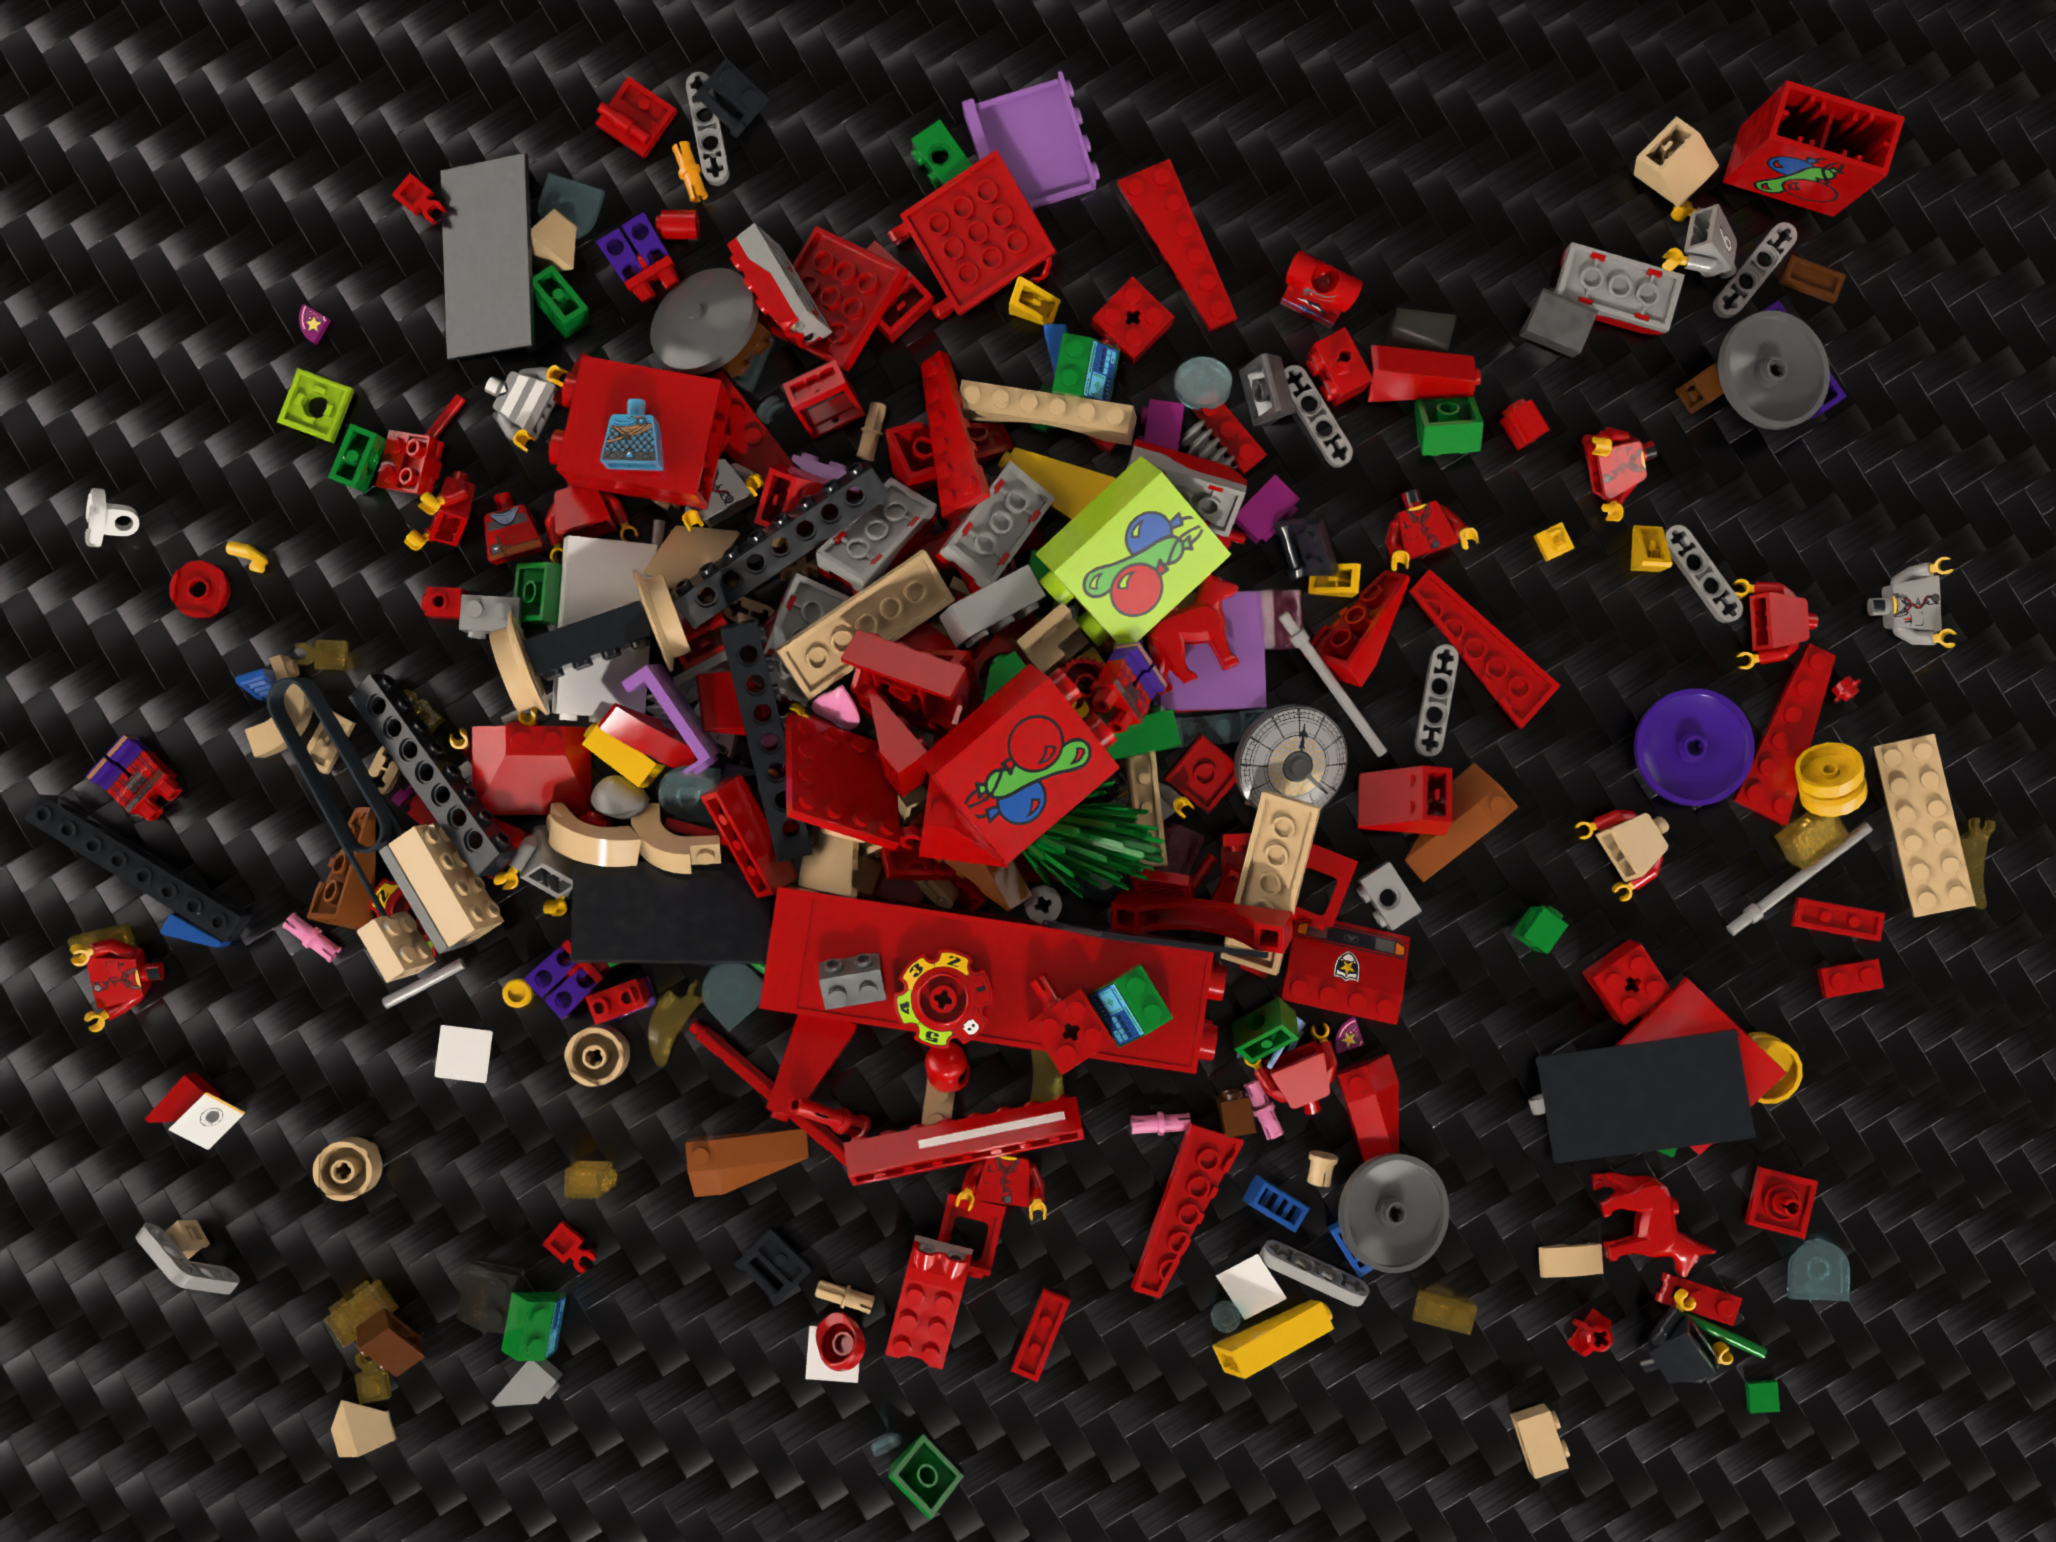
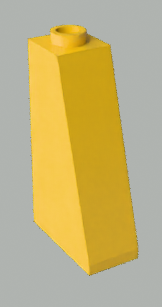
(1068, 484)
(1273, 1338)

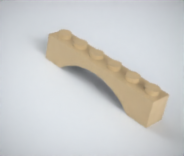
(1087, 416)

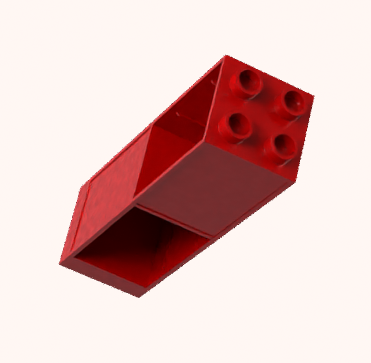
(1013, 951)

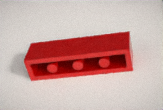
(747, 835)

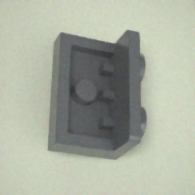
(851, 981)

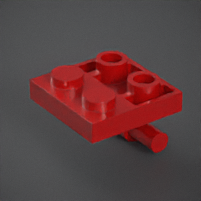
(635, 117)
(410, 463)

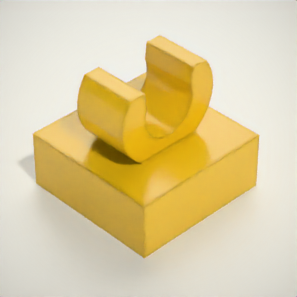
(1553, 541)

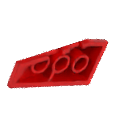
(1372, 1104)

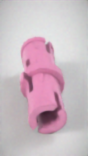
(311, 937)
(1263, 1110)
(1159, 1123)

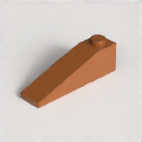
(1476, 809)
(999, 884)
(342, 896)
(734, 1160)

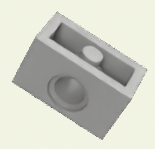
(1403, 904)

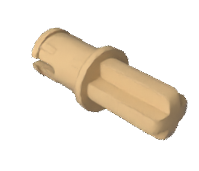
(871, 431)
(845, 1296)

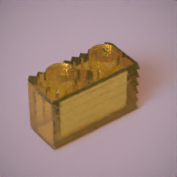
(1810, 838)
(589, 1179)
(366, 1302)

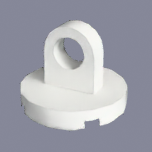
(103, 516)

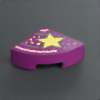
(312, 324)
(403, 798)
(1348, 1036)

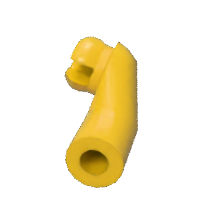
(244, 550)

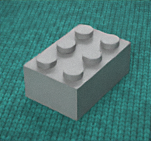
(992, 607)

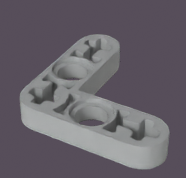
(181, 1270)

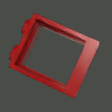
(818, 386)

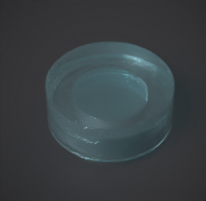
(770, 409)
(1225, 1316)
(885, 1444)

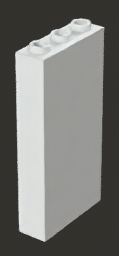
(593, 581)

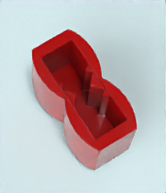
(1523, 423)

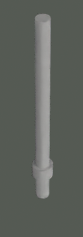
(1301, 639)
(1754, 912)

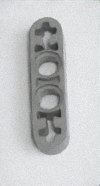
(706, 129)
(1755, 270)
(1321, 413)
(1706, 570)
(1431, 699)
(1343, 1285)

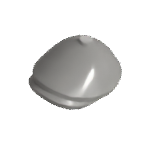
(618, 797)

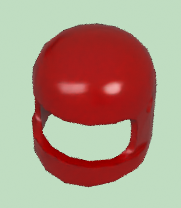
(945, 1067)

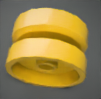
(1831, 779)
(1787, 1059)

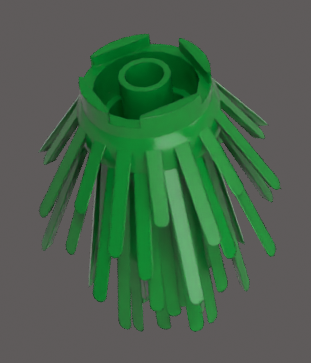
(1088, 839)

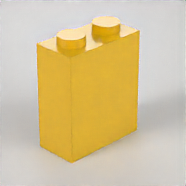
(627, 761)

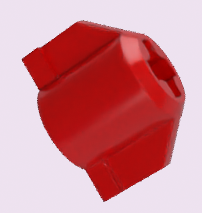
(1591, 1334)

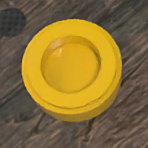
(517, 993)

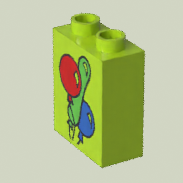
(1130, 555)

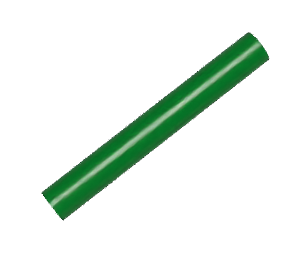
(1728, 1336)

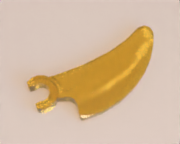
(1974, 852)
(668, 1020)
(1046, 1078)

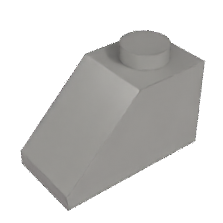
(530, 1384)

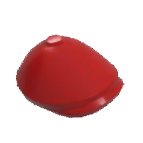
(840, 1342)

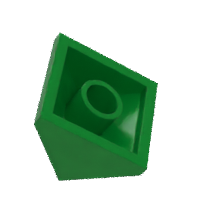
(925, 1475)

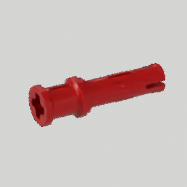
(839, 1120)

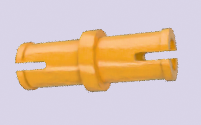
(689, 171)

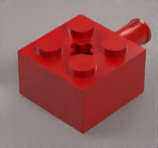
(1132, 301)
(1338, 367)
(1631, 998)
(1051, 1022)

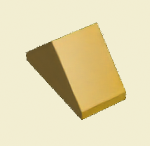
(1033, 303)
(1649, 549)
(1343, 583)

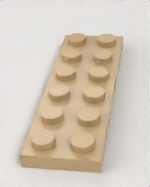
(885, 607)
(1923, 825)
(1275, 864)

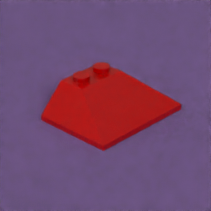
(530, 768)
(949, 834)

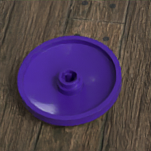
(1694, 747)

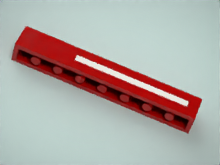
(963, 1140)

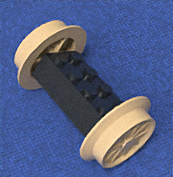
(577, 644)

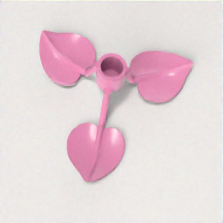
(834, 706)

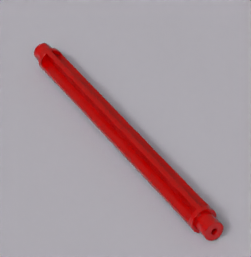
(764, 1086)

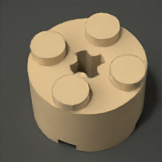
(582, 1062)
(338, 1182)

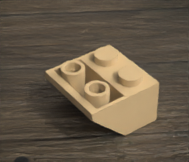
(1676, 162)

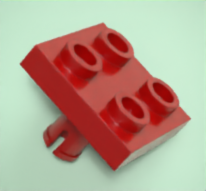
(1781, 1202)

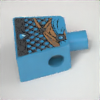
(633, 440)

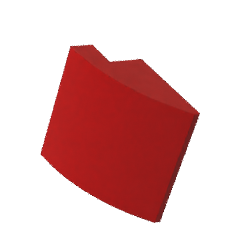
(1692, 1012)

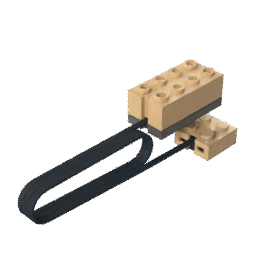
(422, 860)

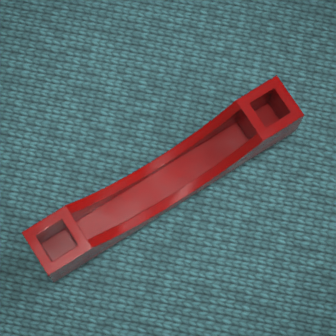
(1255, 926)

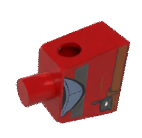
(511, 531)

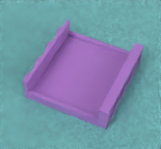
(1037, 139)
(1229, 689)
(678, 711)

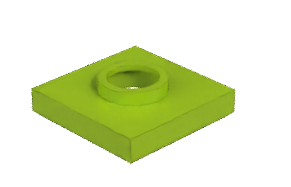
(296, 406)

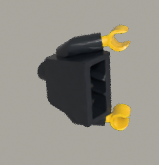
(1681, 1348)

